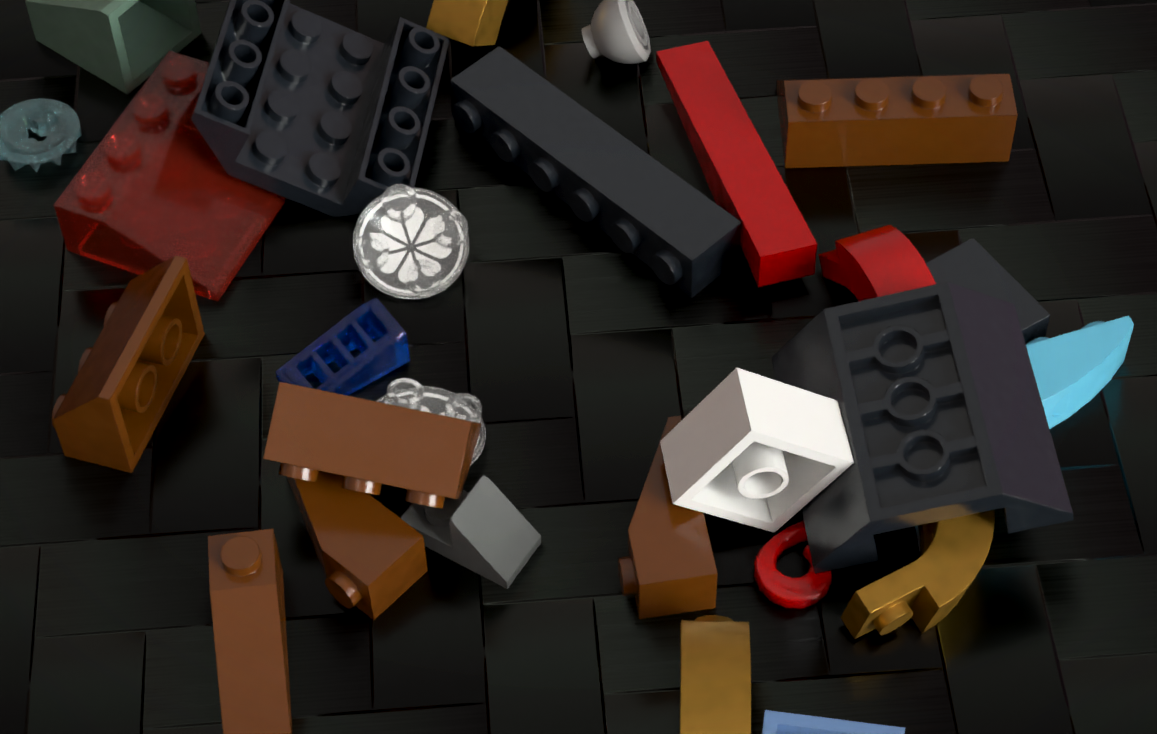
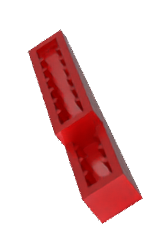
(738, 165)

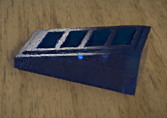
(352, 332)

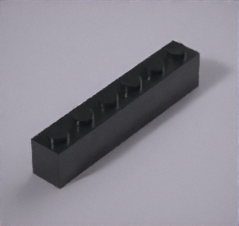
(596, 172)

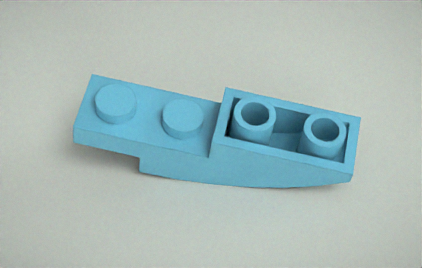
(1077, 365)

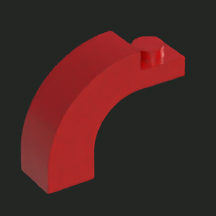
(876, 264)

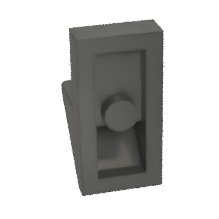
(478, 532)

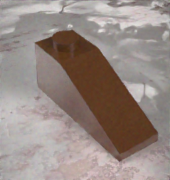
(360, 544)
(668, 550)
(250, 632)

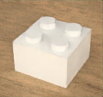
(755, 451)

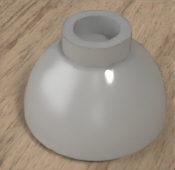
(617, 33)

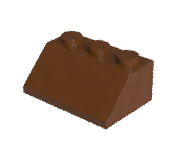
(131, 369)
(370, 444)

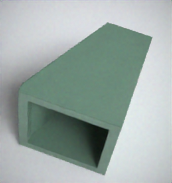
(115, 37)

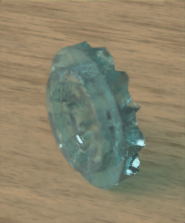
(45, 118)

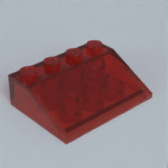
(163, 192)

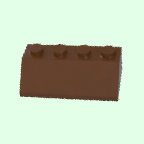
(896, 120)

